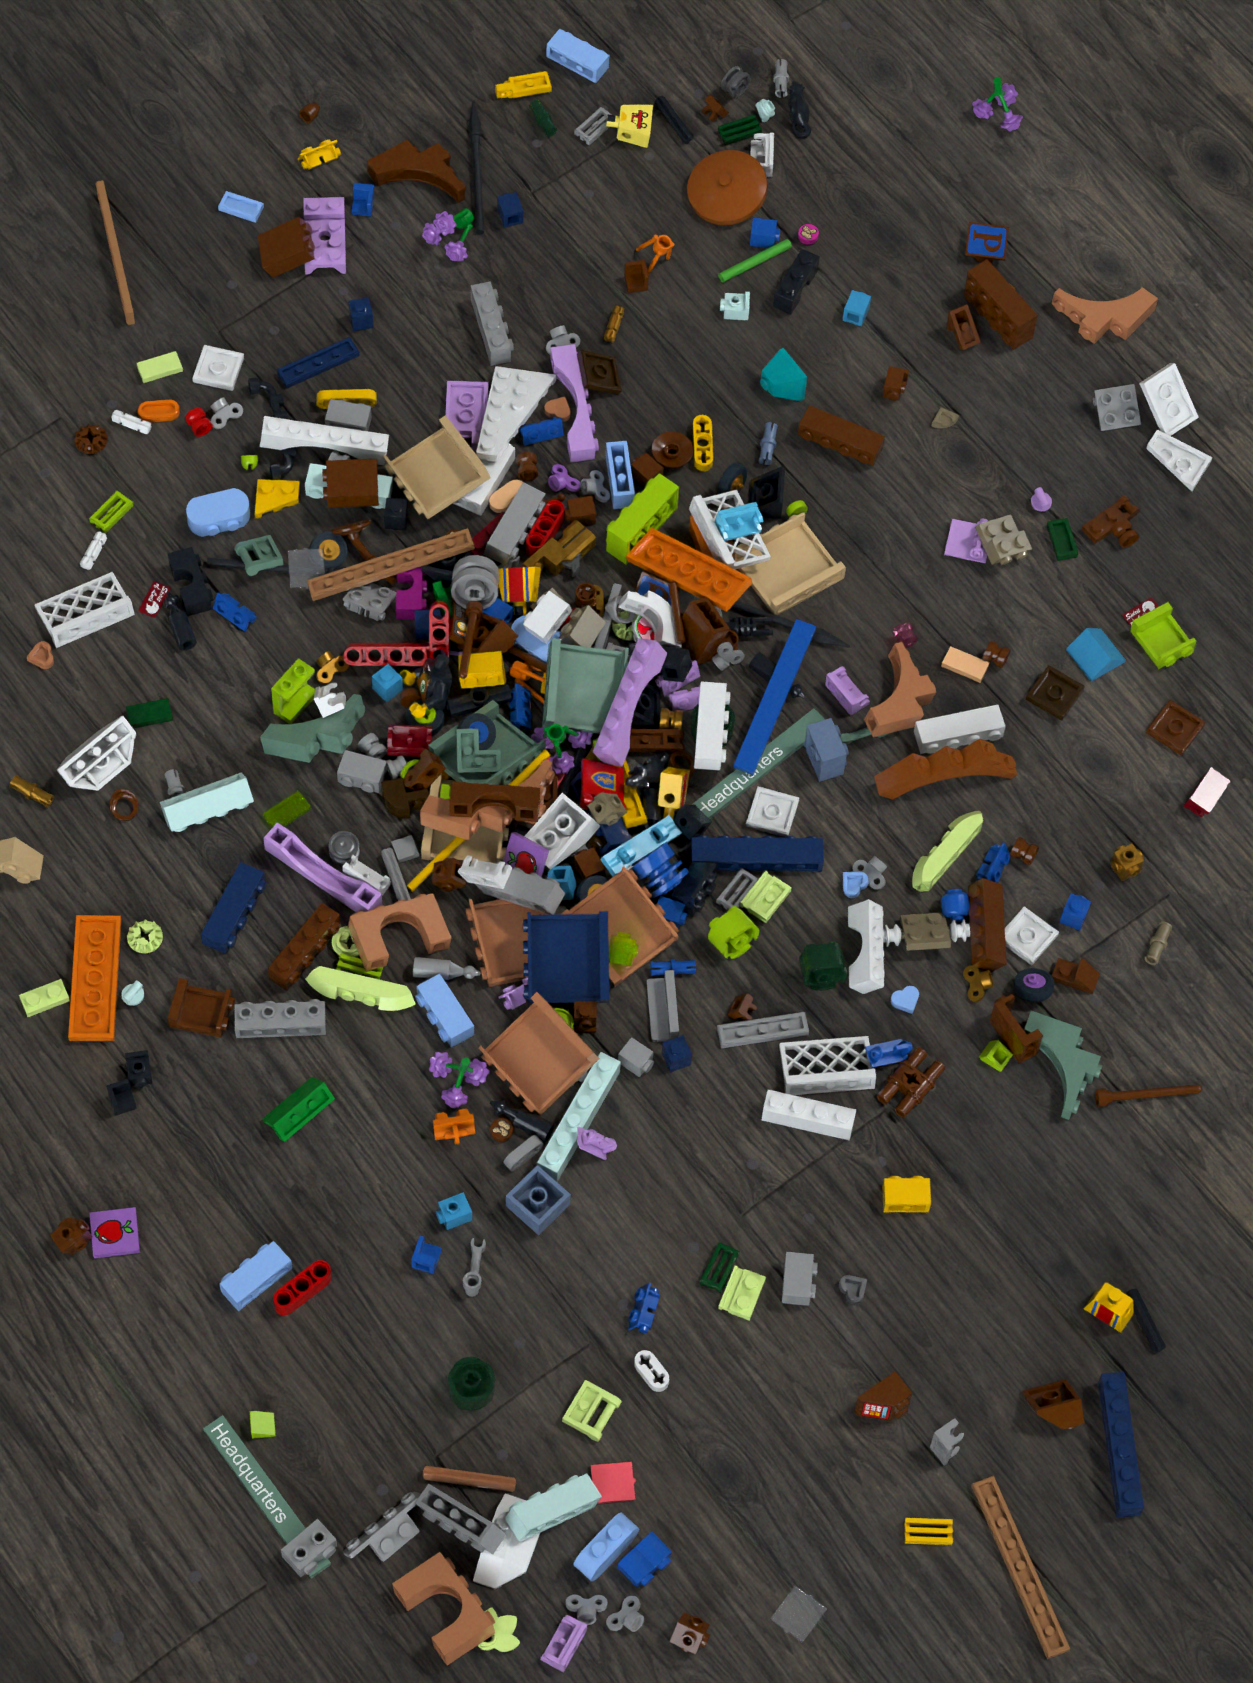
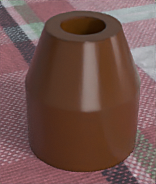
(309, 112)

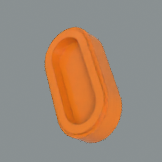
(158, 410)

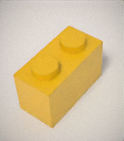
(906, 1194)

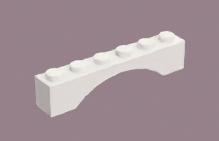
(286, 433)

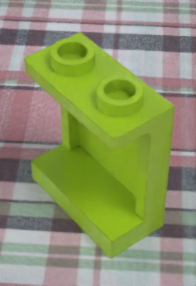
(1162, 636)
(292, 693)

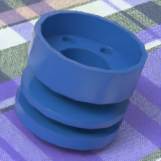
(659, 870)

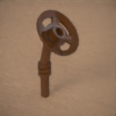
(352, 531)

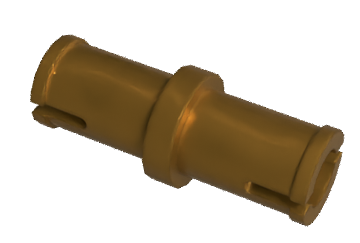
(31, 791)

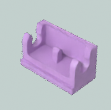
(846, 691)
(564, 1643)

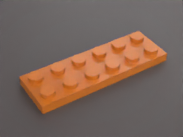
(689, 569)
(95, 978)

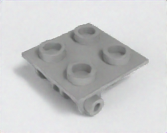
(1117, 407)
(371, 598)

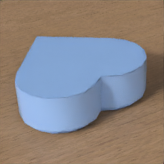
(853, 883)
(906, 999)

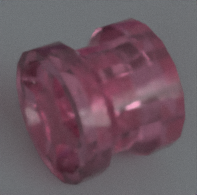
(905, 634)

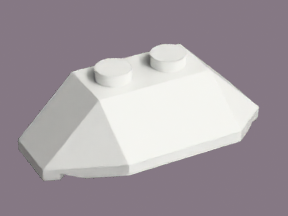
(100, 756)
(511, 1556)

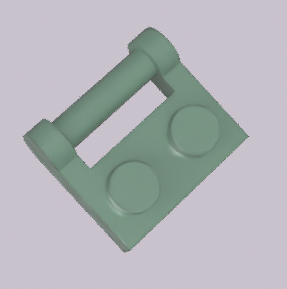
(265, 551)

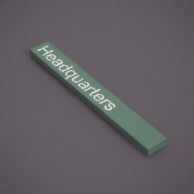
(773, 755)
(257, 1483)

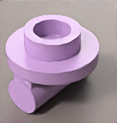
(1041, 501)

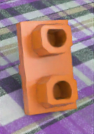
(453, 1127)

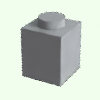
(636, 1057)

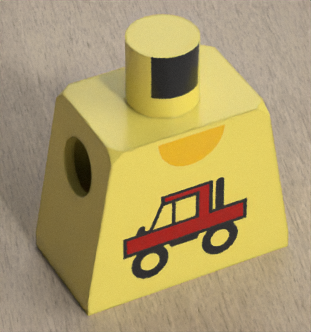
(632, 124)

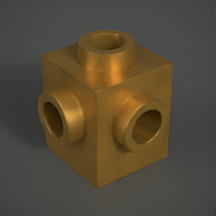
(1127, 861)

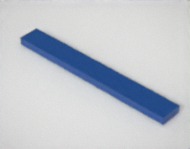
(774, 697)

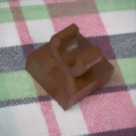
(716, 108)
(740, 1006)

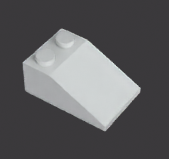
(562, 830)

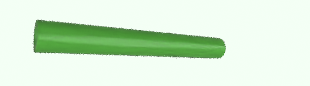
(754, 260)

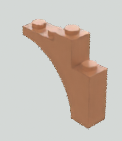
(1097, 317)
(908, 696)

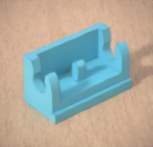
(739, 521)

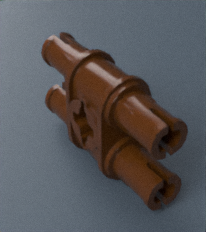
(915, 1091)

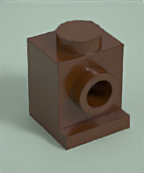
(895, 383)
(585, 1016)

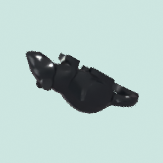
(799, 110)
(648, 772)

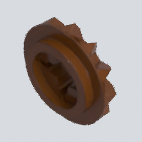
(99, 441)

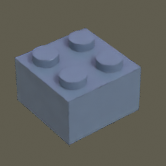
(826, 749)
(538, 1200)

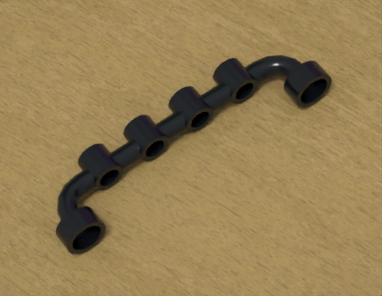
(275, 400)

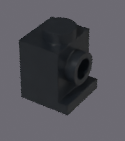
(138, 1060)

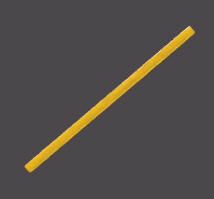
(457, 841)

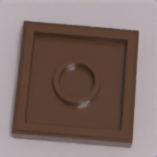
(1175, 727)

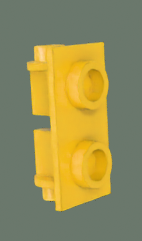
(325, 150)

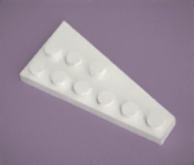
(510, 404)

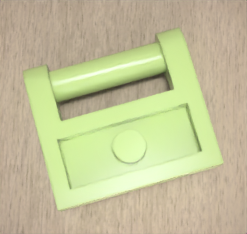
(585, 1405)

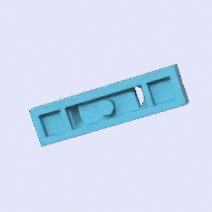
(640, 845)

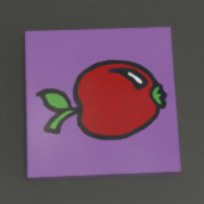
(525, 854)
(114, 1232)

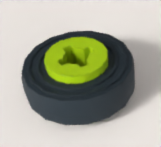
(434, 719)

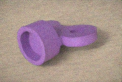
(561, 479)

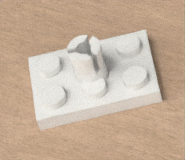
(1169, 399)

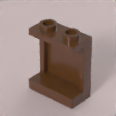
(200, 1009)
(1011, 1033)

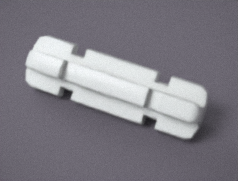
(131, 421)
(93, 550)

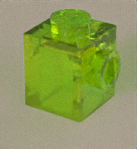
(622, 949)

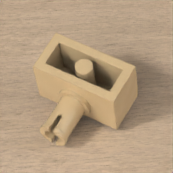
(20, 860)

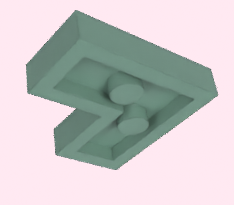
(472, 759)

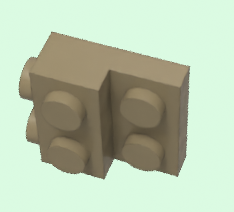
(1003, 540)

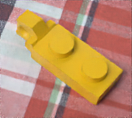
(524, 85)

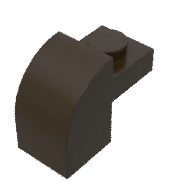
(398, 801)

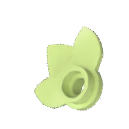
(503, 1638)

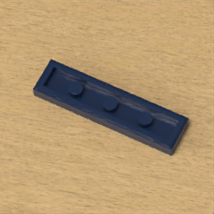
(318, 362)

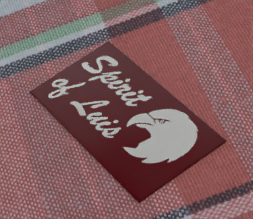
(154, 599)
(1140, 610)

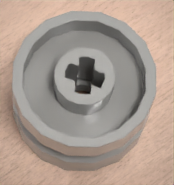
(475, 580)

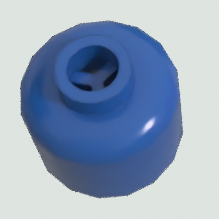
(955, 904)

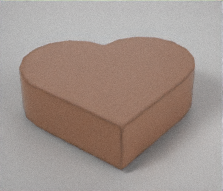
(558, 408)
(41, 655)

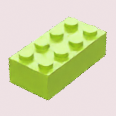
(647, 511)

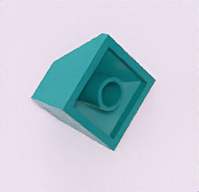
(784, 377)

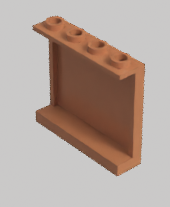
(630, 913)
(500, 939)
(539, 1055)

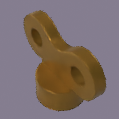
(329, 666)
(978, 982)

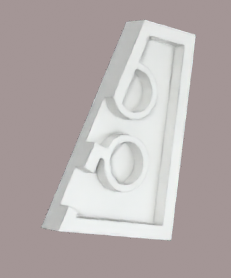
(1181, 459)

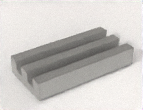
(593, 133)
(728, 904)

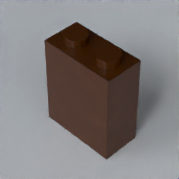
(286, 246)
(351, 483)
(703, 630)

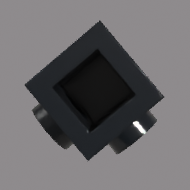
(691, 821)

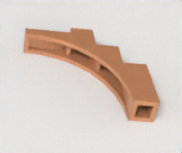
(437, 816)

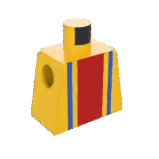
(519, 586)
(674, 782)
(1111, 1306)

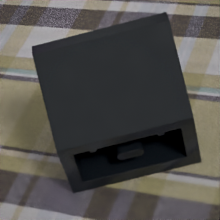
(696, 886)

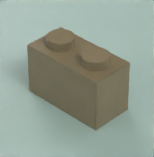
(582, 627)

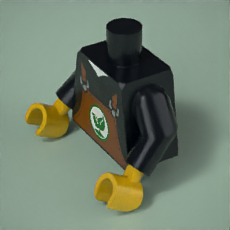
(433, 683)

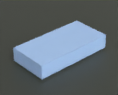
(241, 206)

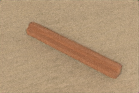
(469, 1478)

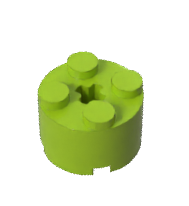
(732, 933)

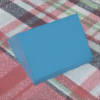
(1094, 653)

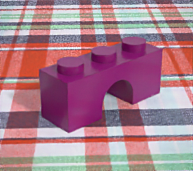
(410, 600)

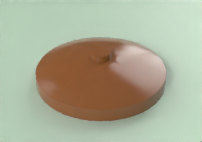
(727, 187)

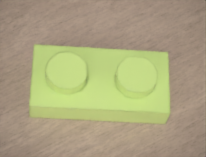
(44, 998)

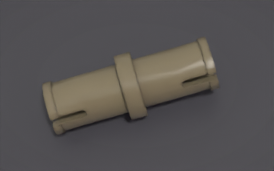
(1158, 943)

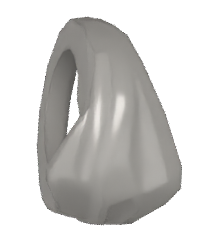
(610, 607)

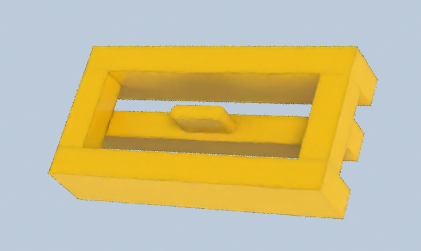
(928, 1522)

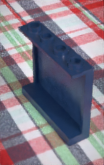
(567, 957)

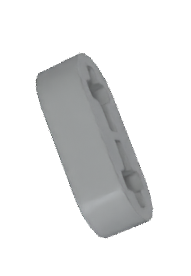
(523, 1153)

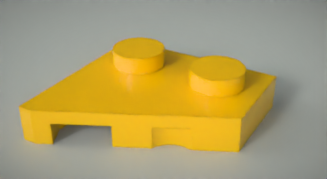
(275, 495)

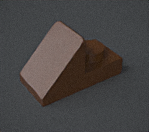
(962, 325)
(1078, 976)

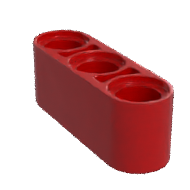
(545, 520)
(306, 1277)

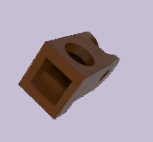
(424, 772)

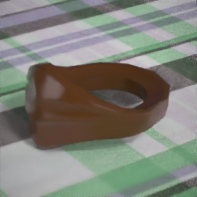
(672, 763)
(119, 794)

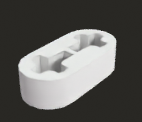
(647, 1374)

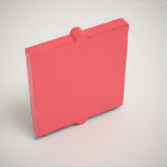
(614, 1482)

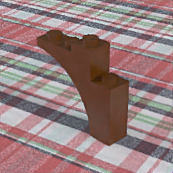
(428, 166)

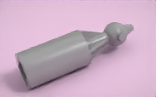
(431, 967)

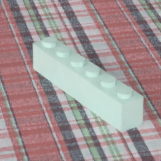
(579, 1114)

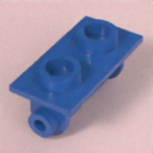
(542, 431)
(229, 608)
(522, 703)
(998, 857)
(888, 1052)
(645, 1299)

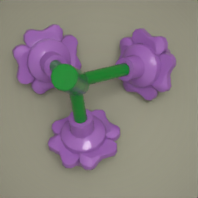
(1005, 96)
(474, 1072)

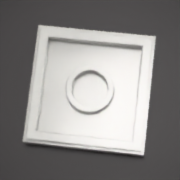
(218, 367)
(772, 812)
(1029, 935)

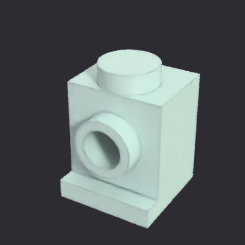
(735, 306)

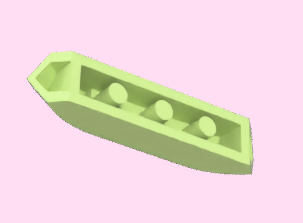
(940, 858)
(360, 988)

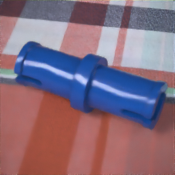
(678, 966)

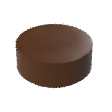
(409, 696)

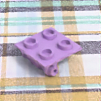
(965, 542)

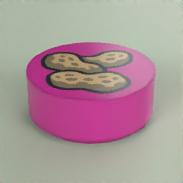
(808, 234)

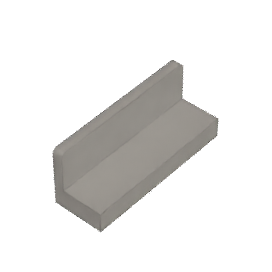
(663, 1007)

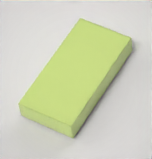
(159, 367)

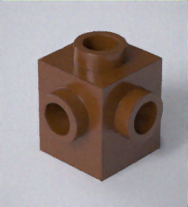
(447, 876)
(71, 1235)
(690, 1633)

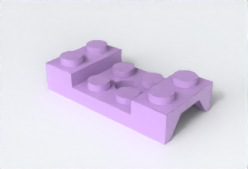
(326, 218)

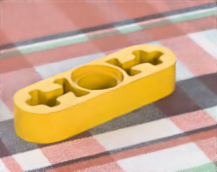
(355, 396)
(699, 450)

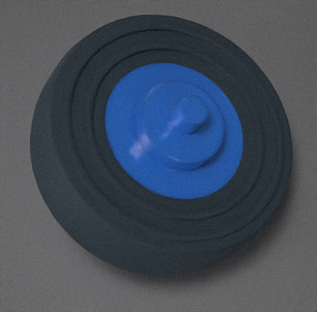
(486, 728)

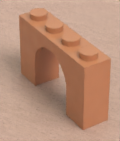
(419, 912)
(439, 1577)

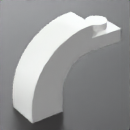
(656, 612)

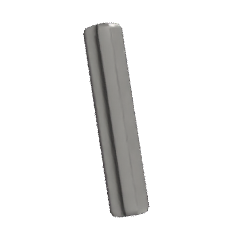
(395, 874)

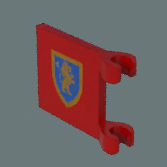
(598, 779)

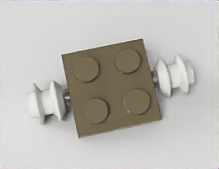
(925, 932)

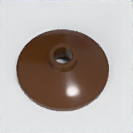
(675, 443)

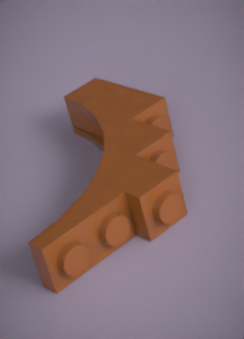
(946, 763)

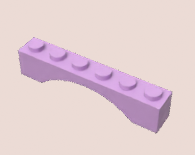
(580, 437)
(615, 734)
(292, 852)

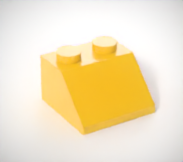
(484, 670)

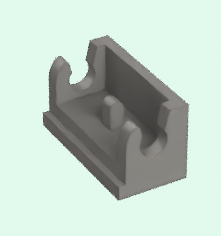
(944, 1441)

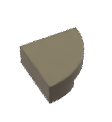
(944, 419)

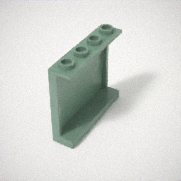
(581, 685)
(515, 748)

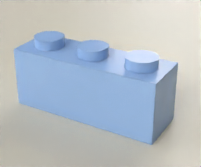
(577, 55)
(619, 474)
(444, 1011)
(255, 1275)

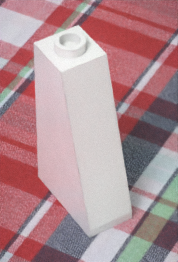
(478, 499)

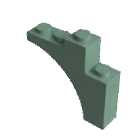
(305, 739)
(1062, 1046)

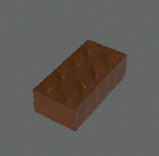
(1000, 304)

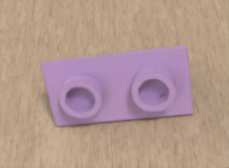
(669, 686)
(685, 699)
(514, 995)
(595, 1143)

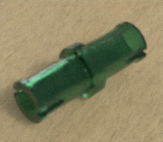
(543, 118)

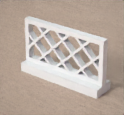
(713, 538)
(90, 620)
(829, 1079)

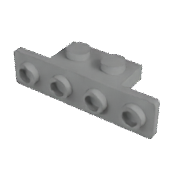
(389, 1533)

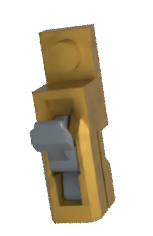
(566, 552)

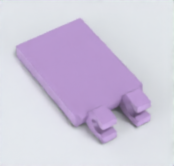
(466, 408)

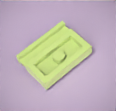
(765, 896)
(742, 1292)

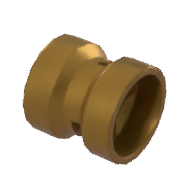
(676, 719)

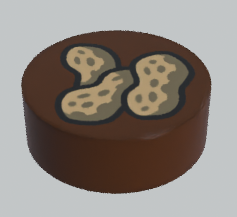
(501, 1130)

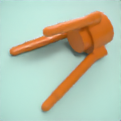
(661, 246)
(522, 672)

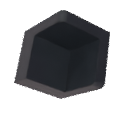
(121, 1097)

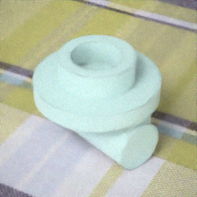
(765, 109)
(133, 994)

